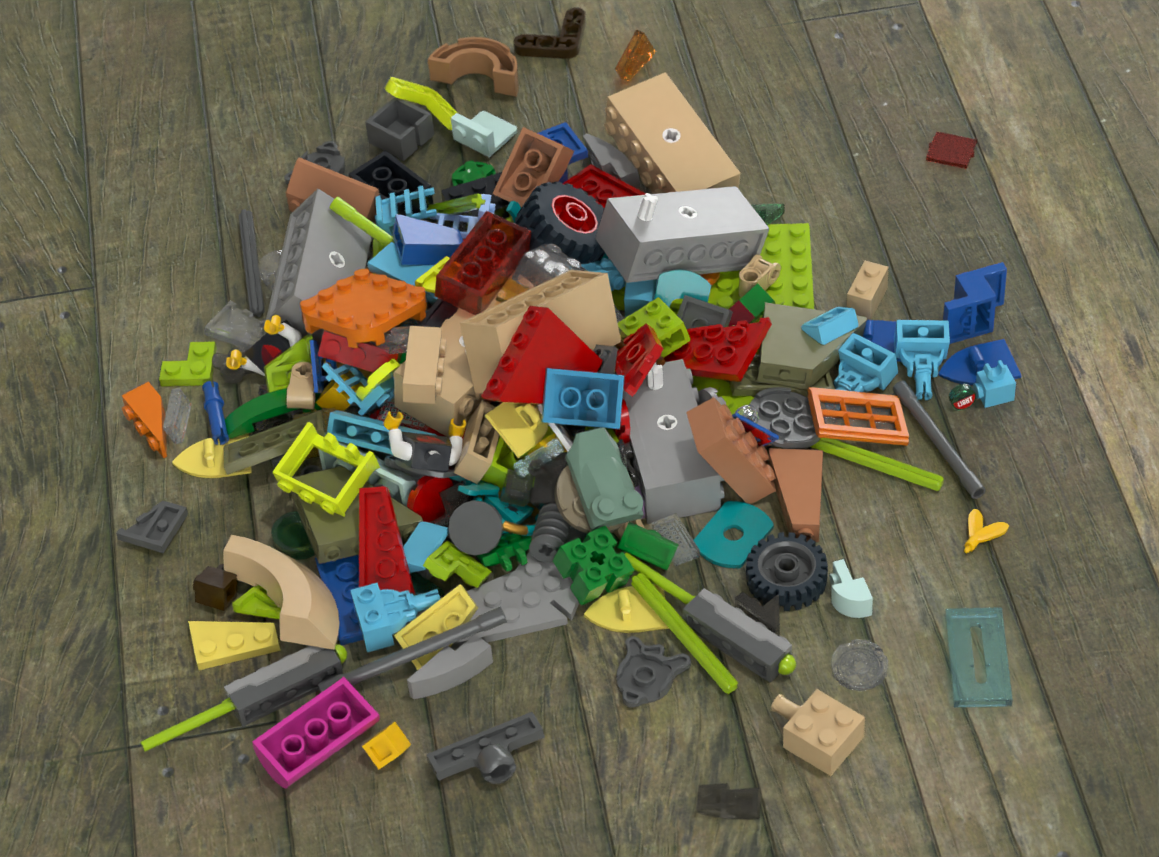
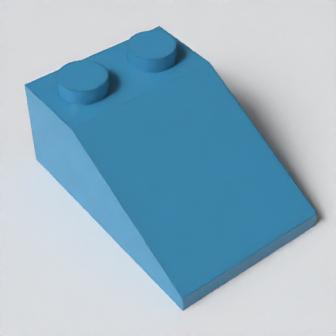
(582, 398)

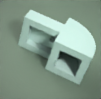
(849, 595)

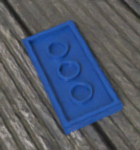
(341, 578)

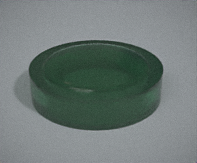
(291, 537)

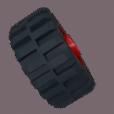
(565, 218)

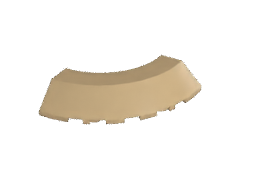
(306, 603)

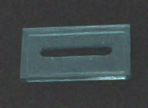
(965, 688)

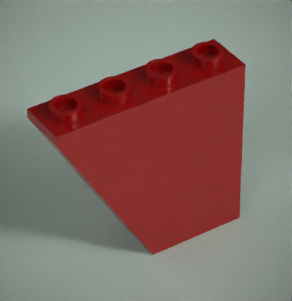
(537, 344)

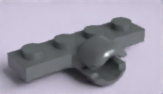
(487, 750)

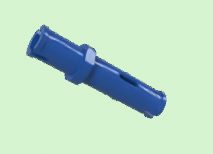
(214, 406)

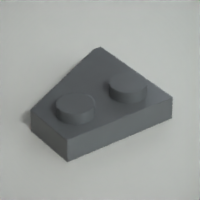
(155, 528)

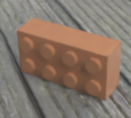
(731, 450)

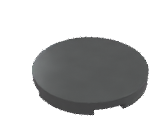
(787, 416)

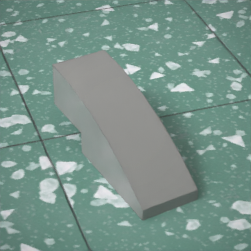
(611, 160)
(450, 668)

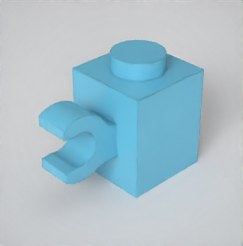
(995, 385)

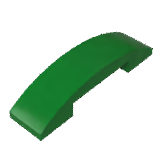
(259, 409)

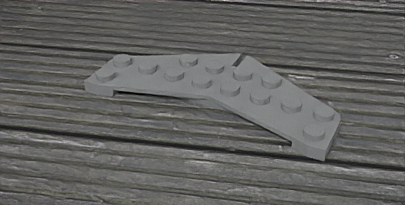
(526, 598)

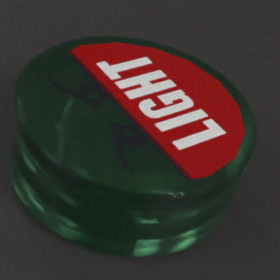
(962, 397)

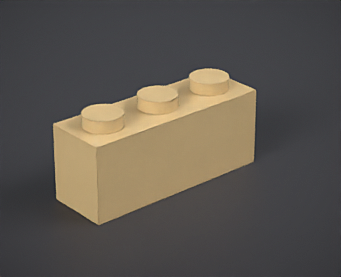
(423, 365)
(477, 445)

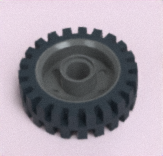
(787, 569)

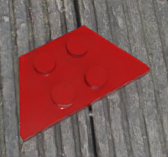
(638, 357)

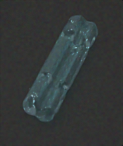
(543, 453)

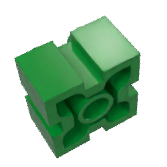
(593, 565)

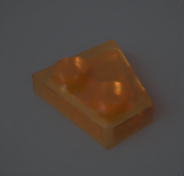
(635, 56)

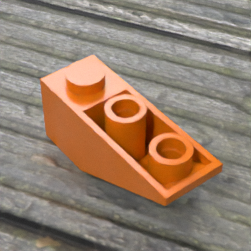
(148, 413)

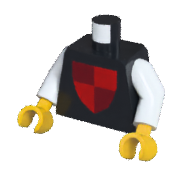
(278, 339)
(425, 450)

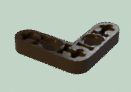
(562, 46)

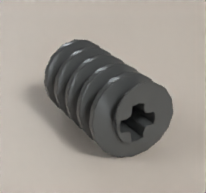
(549, 533)

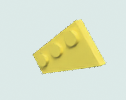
(445, 614)
(231, 641)

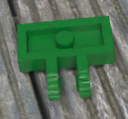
(509, 545)

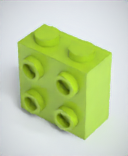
(663, 320)

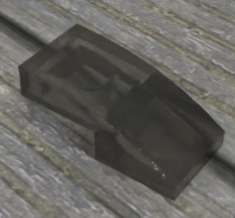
(721, 802)

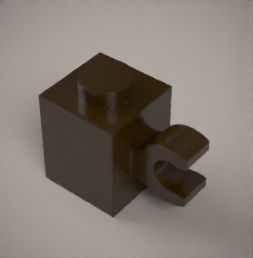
(215, 587)

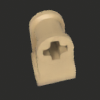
(757, 272)
(301, 387)

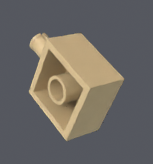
(820, 730)

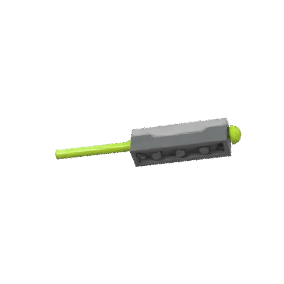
(728, 628)
(266, 690)

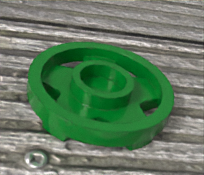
(472, 171)

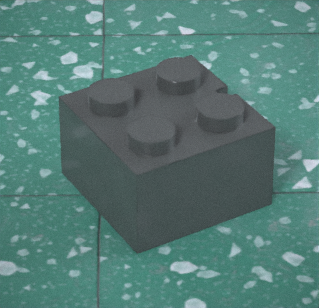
(399, 128)

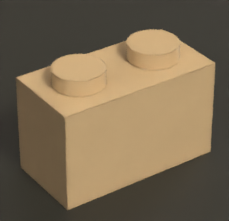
(868, 289)

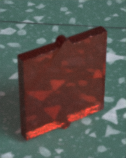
(951, 150)

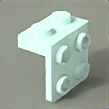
(483, 132)

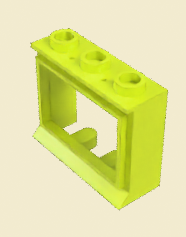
(299, 451)

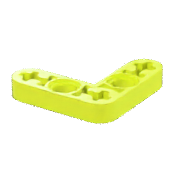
(422, 95)

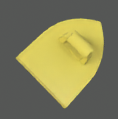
(518, 425)
(206, 459)
(625, 612)

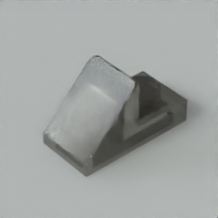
(765, 614)

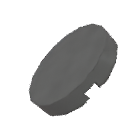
(476, 527)

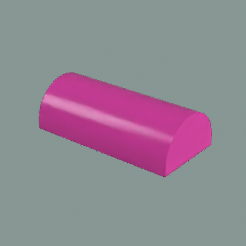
(314, 732)

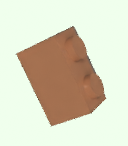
(530, 164)

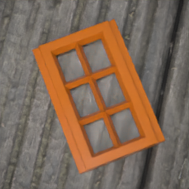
(858, 416)

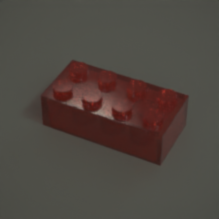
(482, 263)

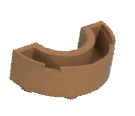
(476, 56)

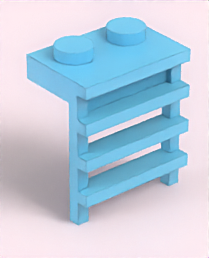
(387, 208)
(375, 399)

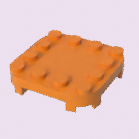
(363, 307)

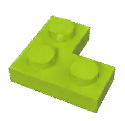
(194, 370)
(451, 560)

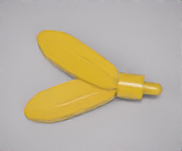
(980, 534)

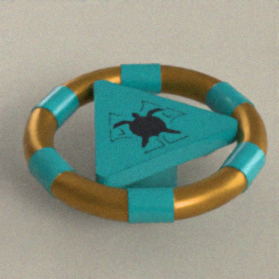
(512, 514)

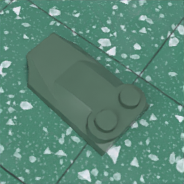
(602, 480)

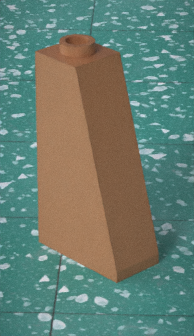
(799, 488)

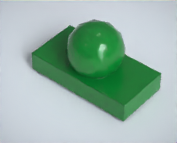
(648, 545)

